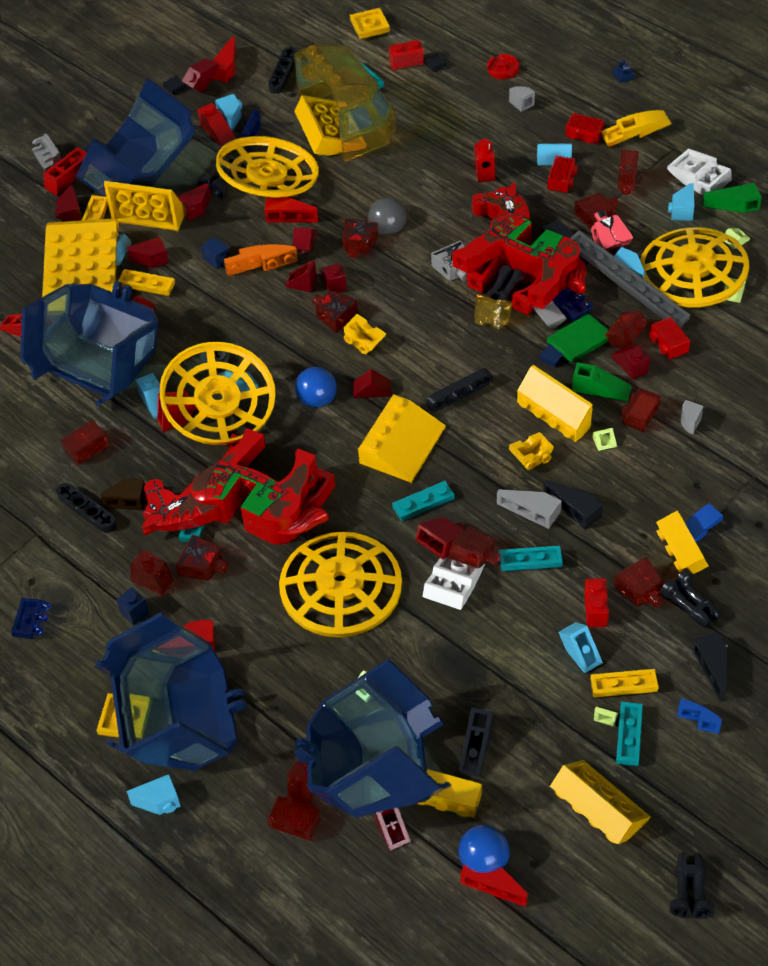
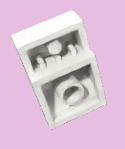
(700, 170)
(451, 582)

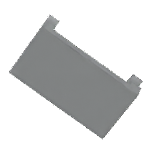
(46, 152)

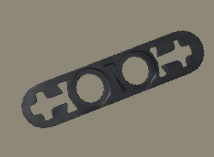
(285, 70)
(459, 389)
(86, 507)

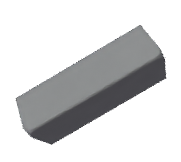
(551, 315)

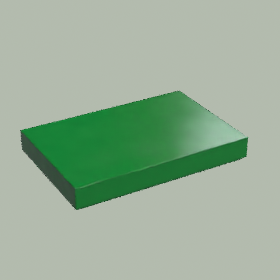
(579, 338)

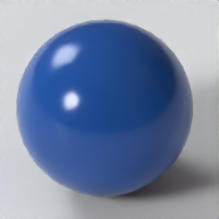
(315, 387)
(484, 849)

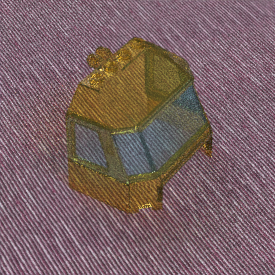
(363, 112)

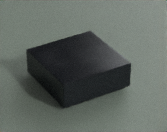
(435, 62)
(174, 85)

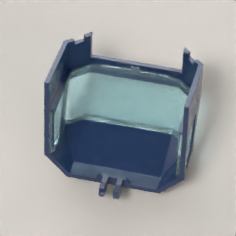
(143, 145)
(89, 337)
(170, 696)
(369, 744)

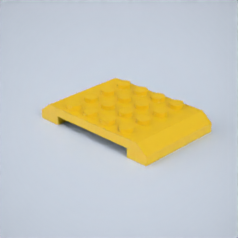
(80, 254)

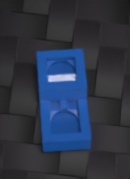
(703, 521)
(706, 719)

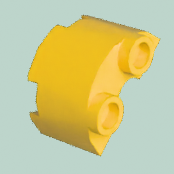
(362, 335)
(532, 451)

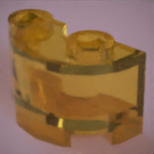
(492, 311)

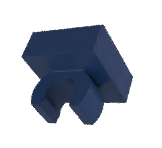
(623, 72)

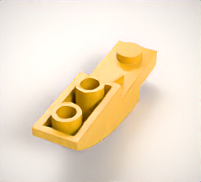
(635, 124)

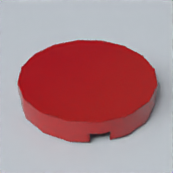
(503, 66)

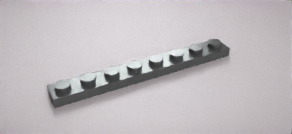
(629, 280)

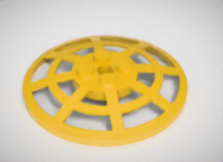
(267, 171)
(698, 269)
(220, 385)
(340, 590)

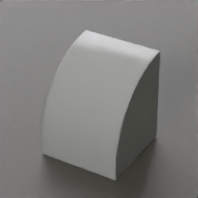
(521, 97)
(691, 416)

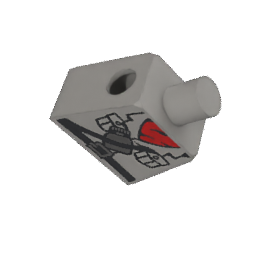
(443, 262)

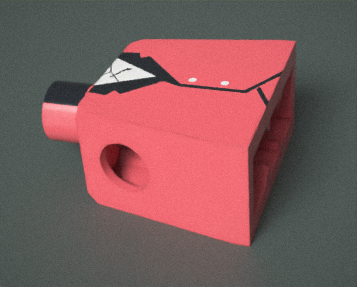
(610, 232)

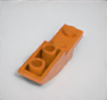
(260, 256)

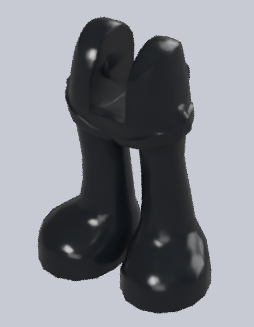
(217, 184)
(514, 279)
(704, 609)
(680, 906)

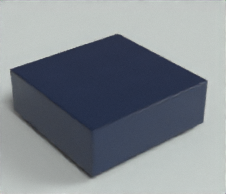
(551, 356)

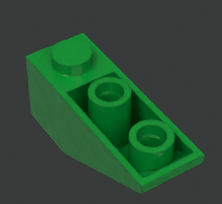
(736, 199)
(598, 382)

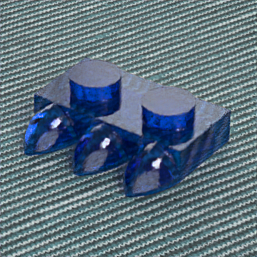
(252, 126)
(572, 305)
(28, 616)

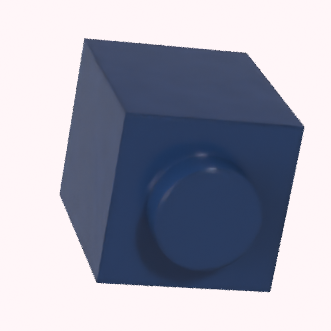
(215, 252)
(132, 606)

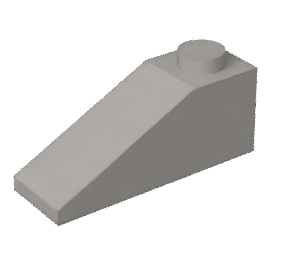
(532, 505)

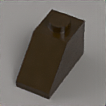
(125, 495)

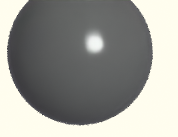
(389, 215)

